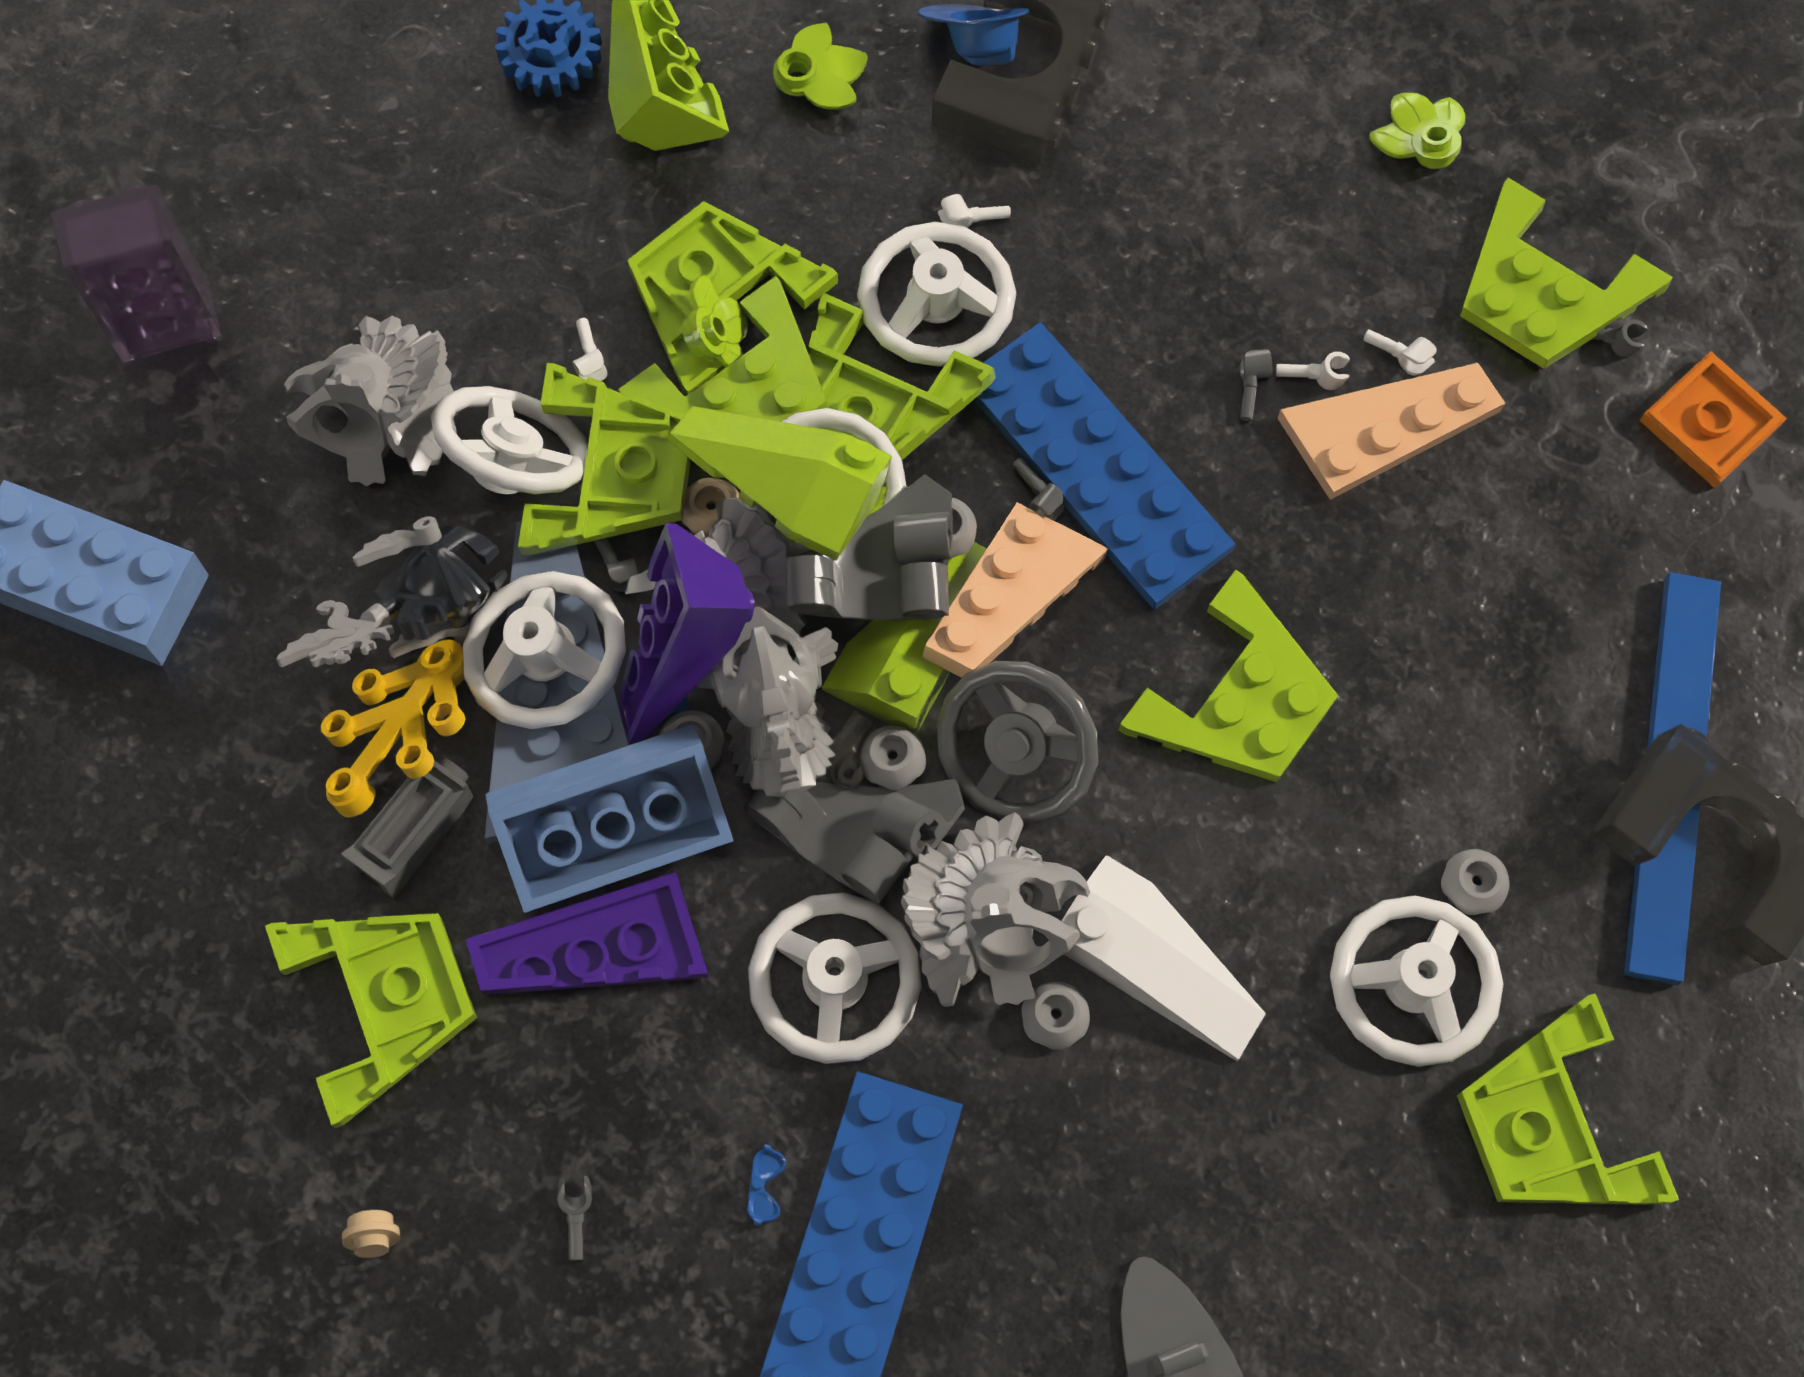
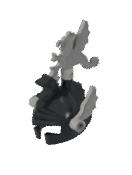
(422, 593)

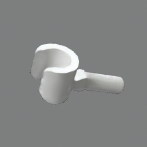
(957, 213)
(1413, 359)
(592, 362)
(1320, 372)

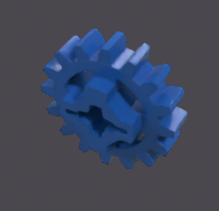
(547, 42)

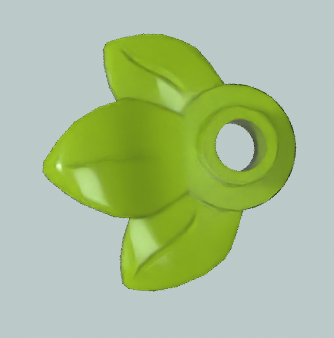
(826, 68)
(1422, 130)
(714, 324)

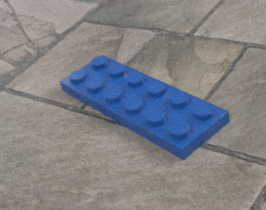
(1101, 466)
(863, 1233)

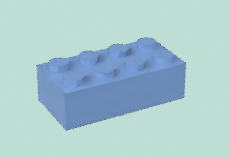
(94, 574)
(608, 818)

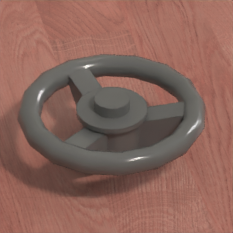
(1018, 739)

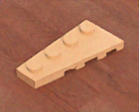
(1379, 427)
(1009, 588)

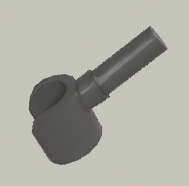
(1619, 339)
(1254, 366)
(1049, 497)
(618, 570)
(575, 1216)

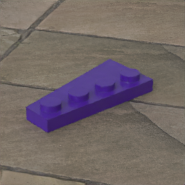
(603, 941)

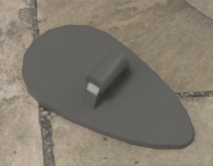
(1168, 1328)

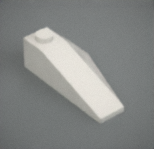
(1154, 956)

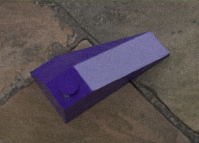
(684, 631)

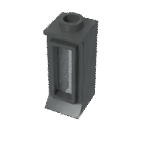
(410, 826)

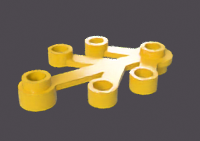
(437, 671)

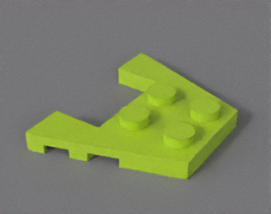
(733, 259)
(1536, 300)
(763, 383)
(892, 405)
(629, 472)
(1261, 705)
(401, 988)
(1536, 1132)

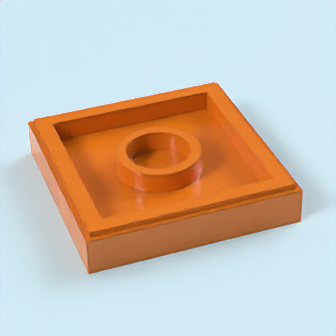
(1712, 419)

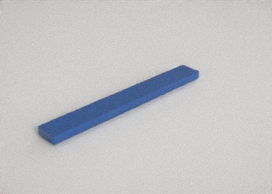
(1679, 697)

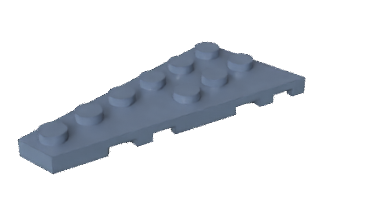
(527, 752)

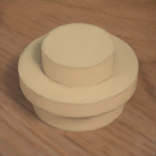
(370, 1233)

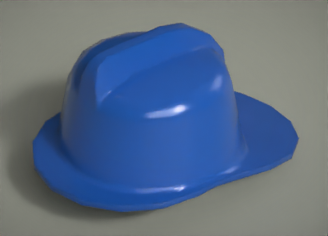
(979, 33)

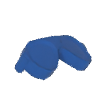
(765, 1167)

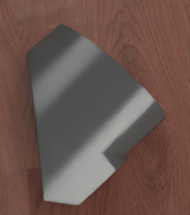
(888, 568)
(861, 832)

